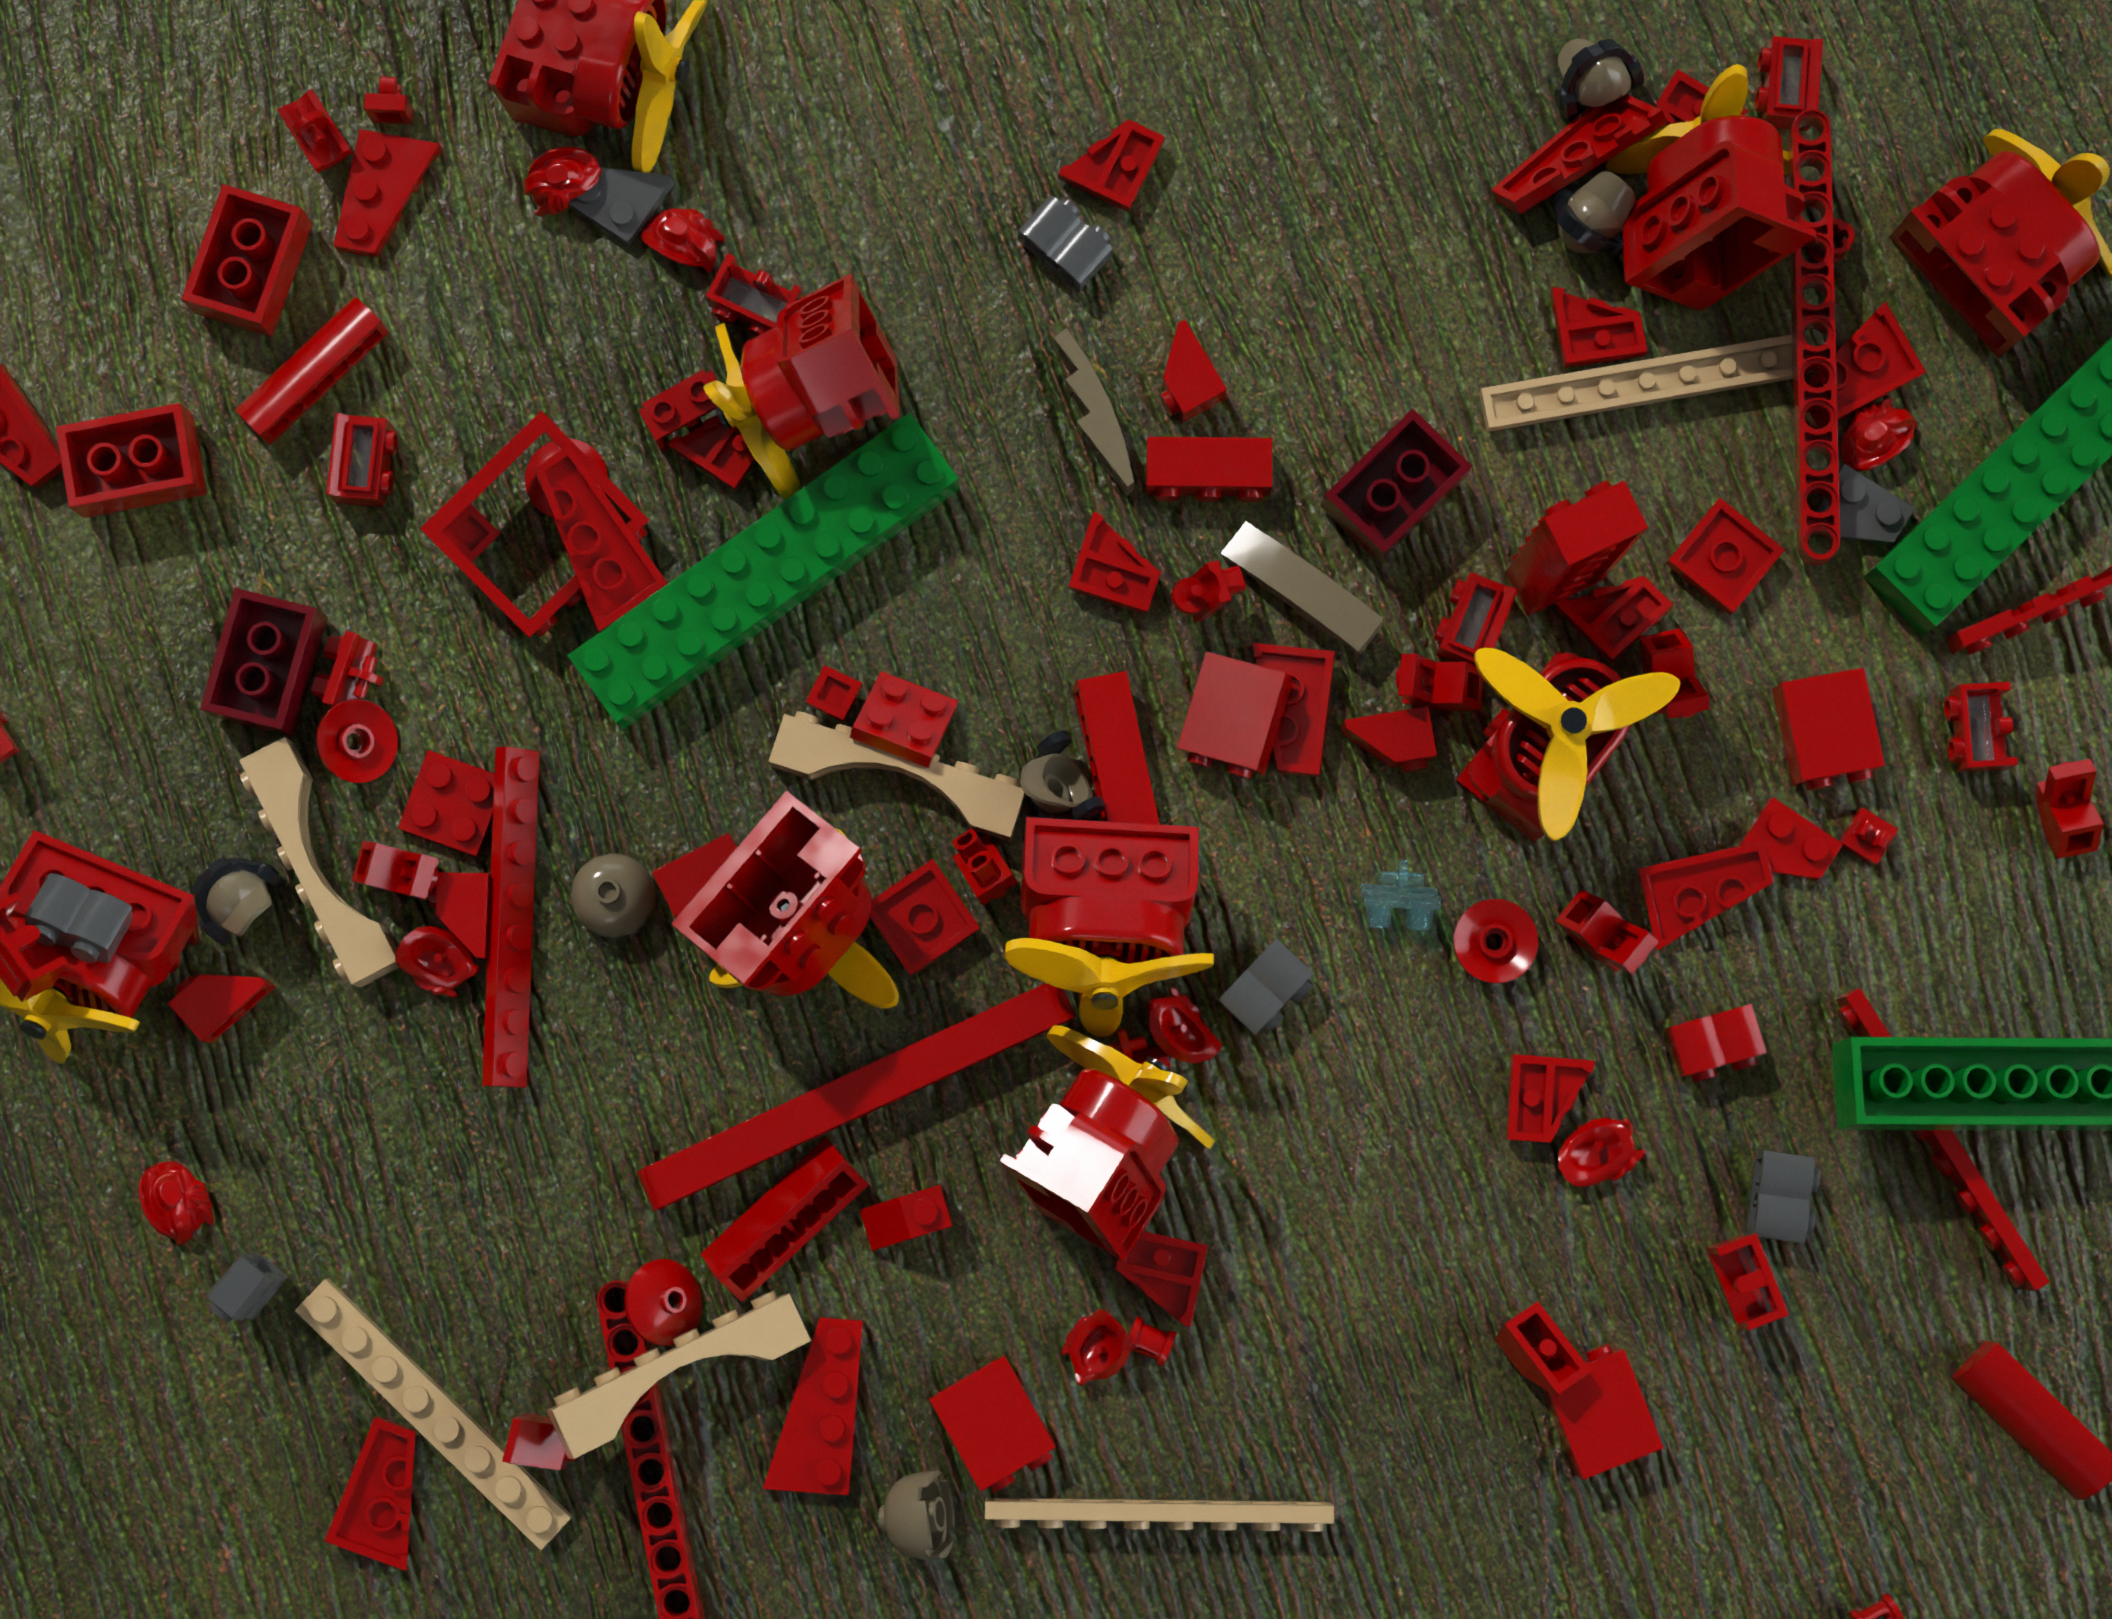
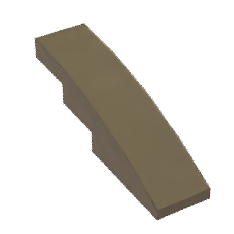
(1099, 425)
(1303, 588)

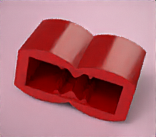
(1716, 1041)

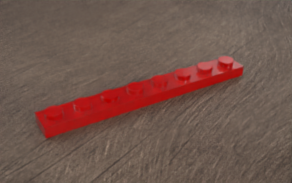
(510, 918)
(1954, 1162)

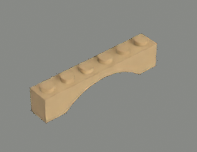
(816, 750)
(284, 788)
(596, 1415)

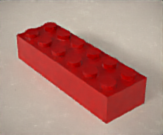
(1575, 546)

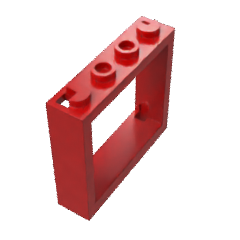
(570, 592)

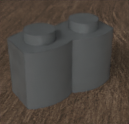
(1066, 242)
(79, 918)
(1266, 988)
(1782, 1196)
(245, 1287)

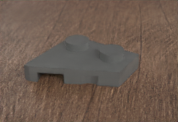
(622, 201)
(1867, 510)

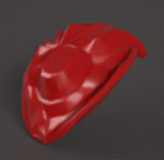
(560, 177)
(683, 237)
(1876, 435)
(435, 960)
(1179, 1030)
(1599, 1152)
(174, 1201)
(1097, 1347)

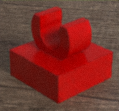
(389, 104)
(471, 532)
(834, 693)
(1868, 836)

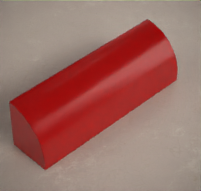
(312, 370)
(1115, 748)
(783, 1220)
(2036, 1420)

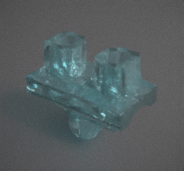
(1417, 900)

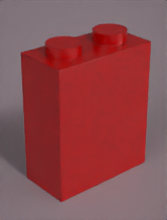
(1234, 715)
(1828, 729)
(1604, 1415)
(993, 1424)

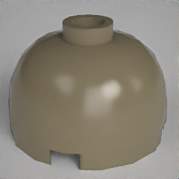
(613, 895)
(918, 1515)

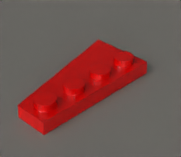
(1578, 149)
(599, 544)
(2048, 607)

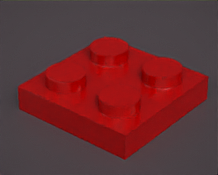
(1725, 556)
(904, 719)
(451, 804)
(922, 917)

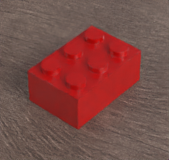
(247, 260)
(131, 460)

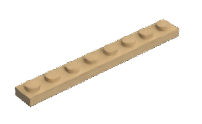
(1638, 383)
(433, 1413)
(1177, 1513)

